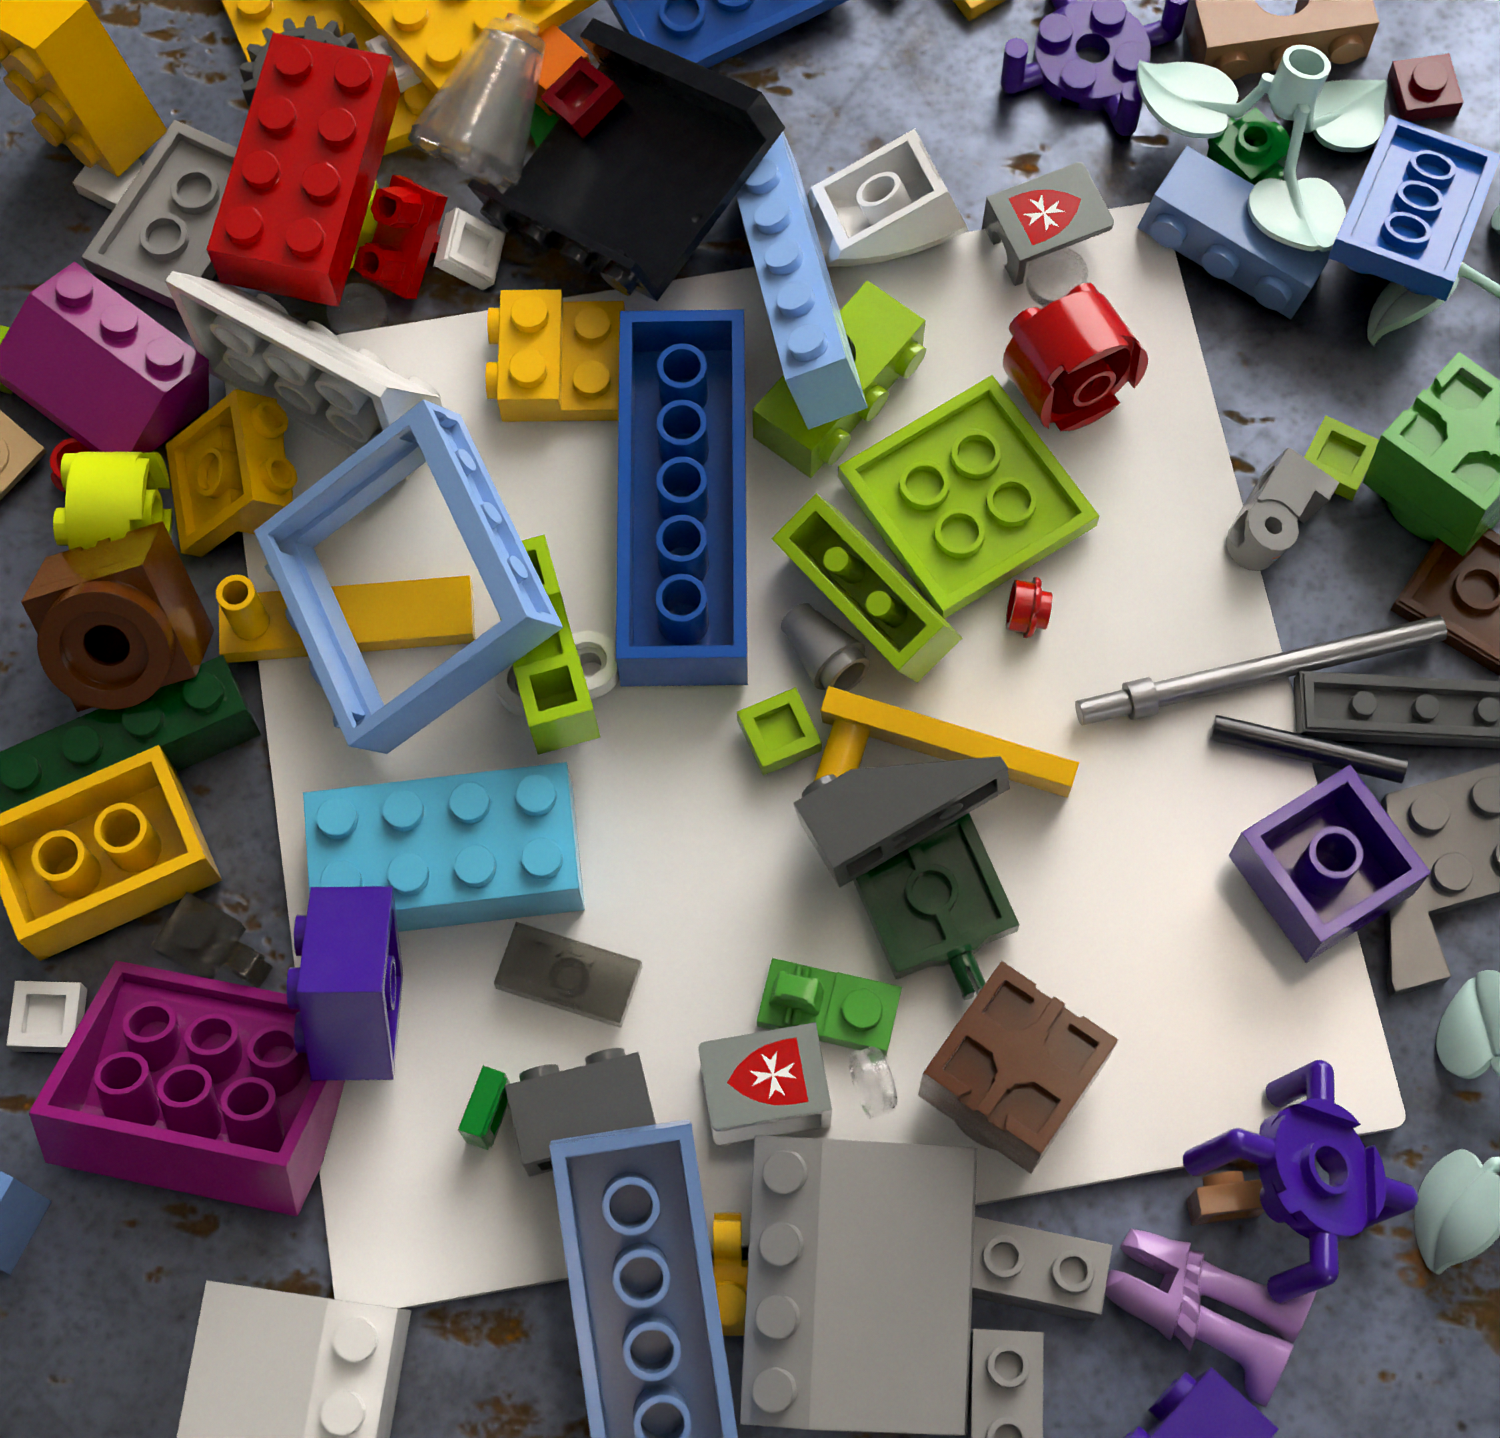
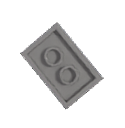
(165, 215)

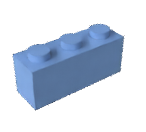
(1207, 219)

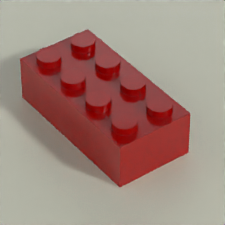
(304, 169)

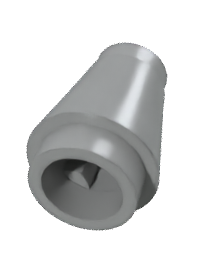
(825, 649)

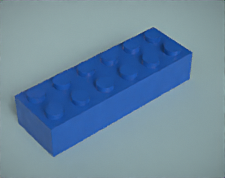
(682, 499)

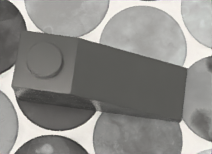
(886, 809)

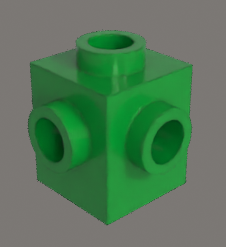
(1251, 147)

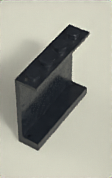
(647, 176)

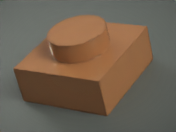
(1225, 1199)

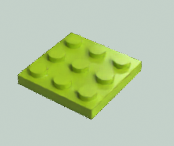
(967, 496)

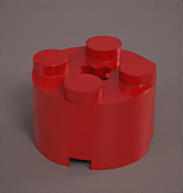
(1073, 358)

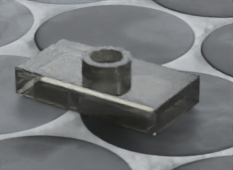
(568, 974)

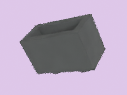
(576, 1102)

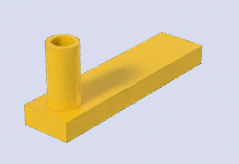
(378, 615)
(858, 718)

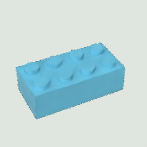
(453, 844)

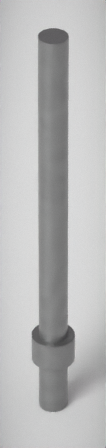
(1144, 697)

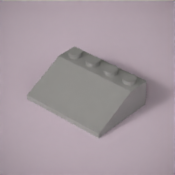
(859, 1286)

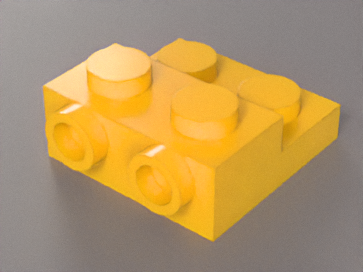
(554, 357)
(229, 470)

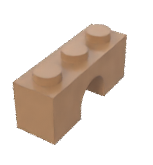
(1248, 40)

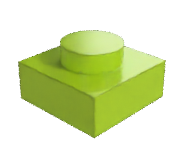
(1342, 454)
(779, 731)

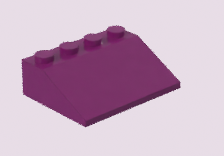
(189, 1091)

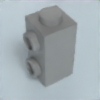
(1039, 1270)
(1005, 1384)

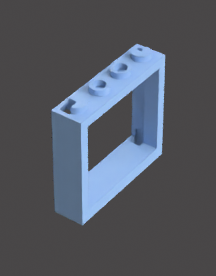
(289, 539)

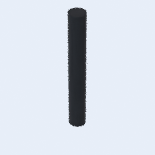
(1308, 748)

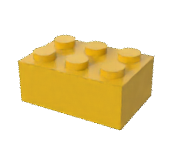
(76, 82)
(100, 853)

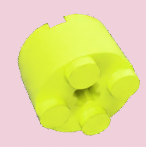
(109, 496)

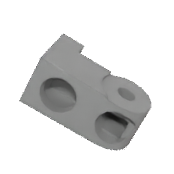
(1268, 520)

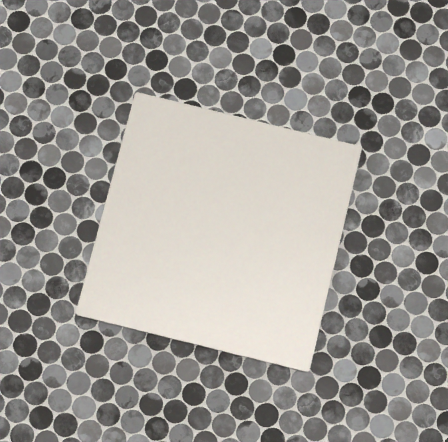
(704, 859)

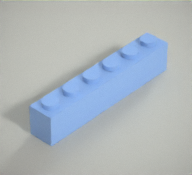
(798, 290)

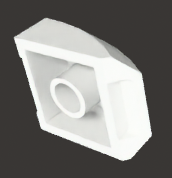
(884, 206)

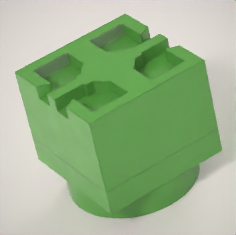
(1444, 458)

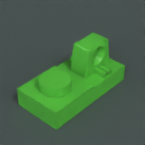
(844, 1006)

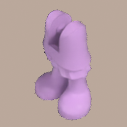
(1178, 1310)

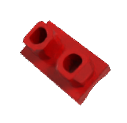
(403, 237)

